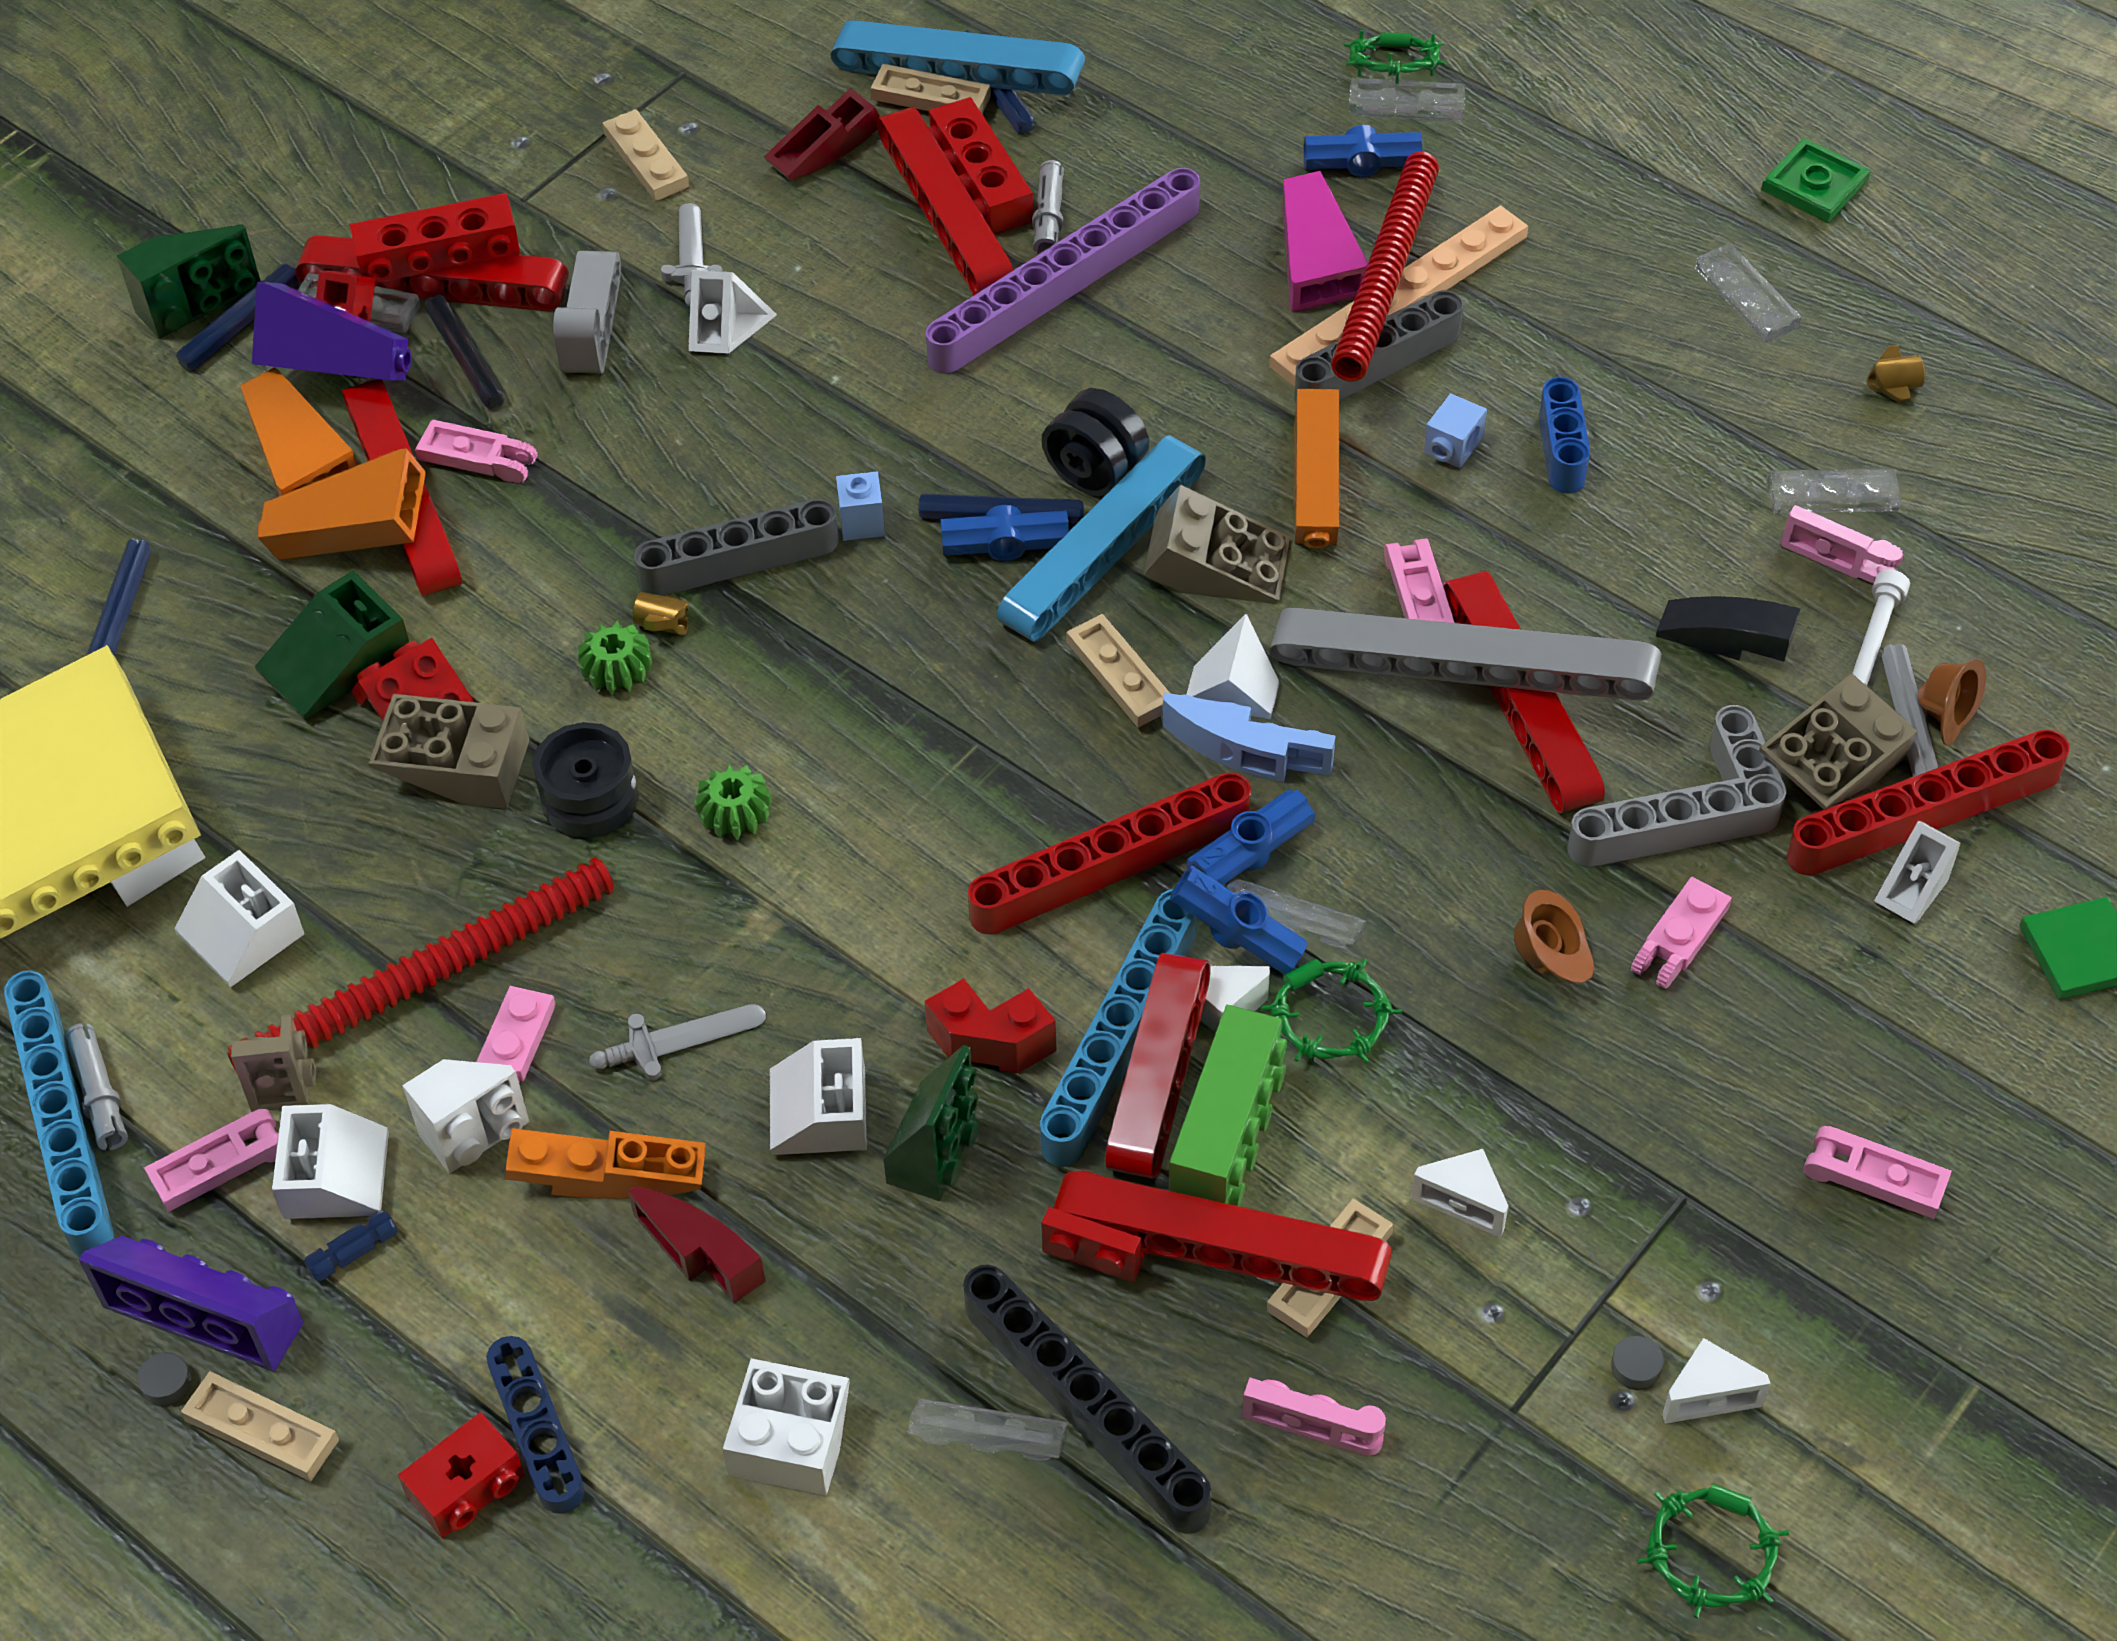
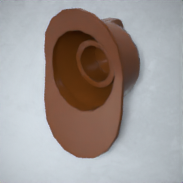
(1953, 695)
(1553, 938)

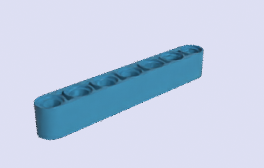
(974, 57)
(1099, 539)
(1108, 1041)
(54, 1088)

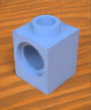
(1455, 430)
(860, 506)

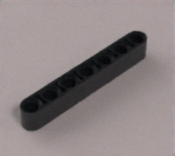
(1092, 1417)

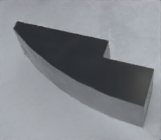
(1730, 625)

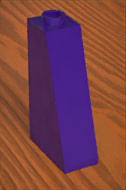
(317, 337)

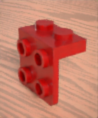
(415, 672)
(1091, 1244)

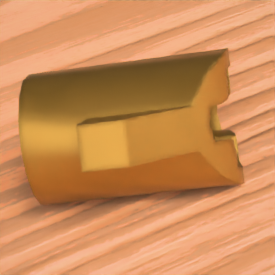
(1896, 374)
(661, 613)

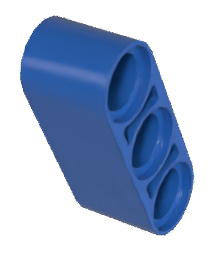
(1564, 435)

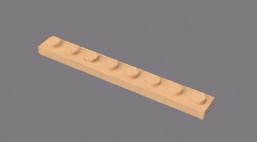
(1428, 274)

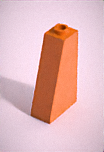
(293, 434)
(1316, 467)
(347, 511)

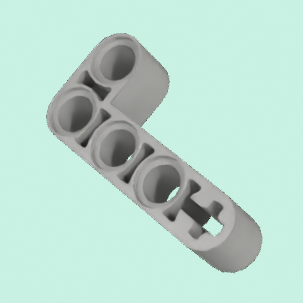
(586, 323)

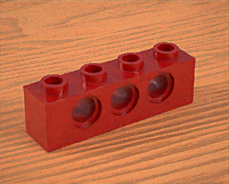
(982, 165)
(435, 238)

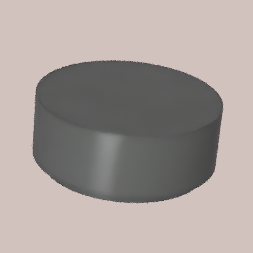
(1637, 1362)
(164, 1378)

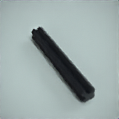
(464, 351)

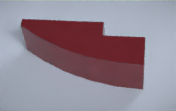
(824, 136)
(698, 1242)

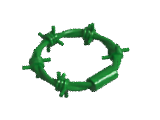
(1394, 40)
(1312, 971)
(1732, 1502)

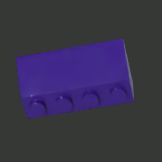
(193, 1300)

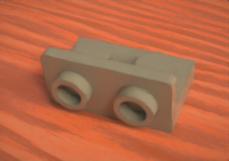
(275, 1068)

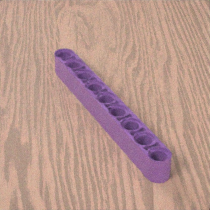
(1062, 270)

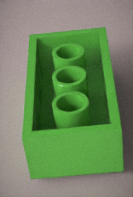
(1229, 1107)

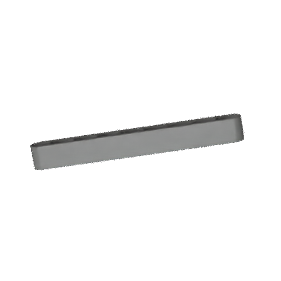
(1467, 653)

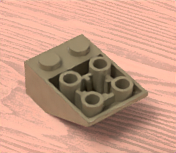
(1215, 550)
(1841, 743)
(453, 748)

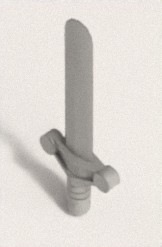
(689, 250)
(646, 1046)

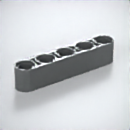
(1403, 340)
(736, 547)

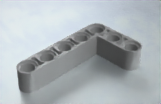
(1737, 807)

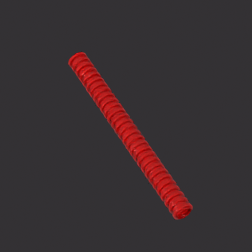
(1385, 267)
(449, 954)

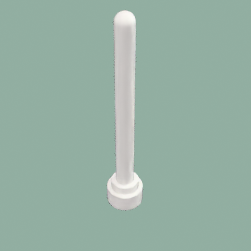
(1888, 591)

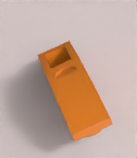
(604, 1167)

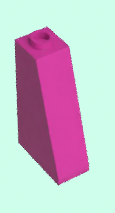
(1319, 245)

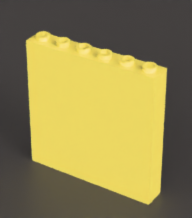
(79, 790)

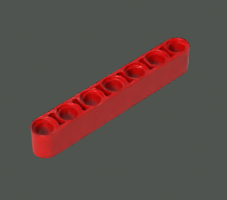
(943, 199)
(499, 282)
(379, 434)
(1533, 715)
(1933, 797)
(1106, 854)
(1232, 1236)

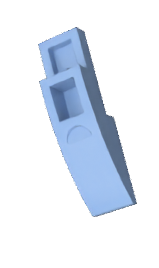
(1230, 738)

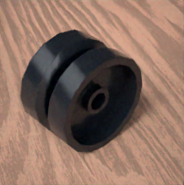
(1095, 441)
(585, 779)

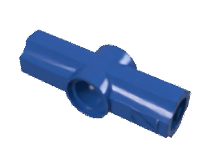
(1360, 150)
(1003, 532)
(1267, 830)
(1238, 920)

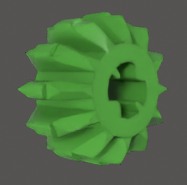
(614, 657)
(733, 802)

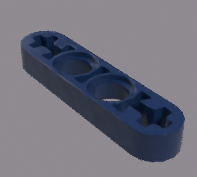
(535, 1423)

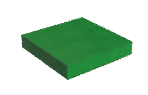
(1815, 180)
(2075, 946)

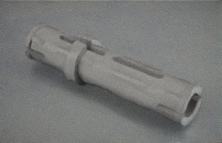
(1047, 218)
(99, 1098)

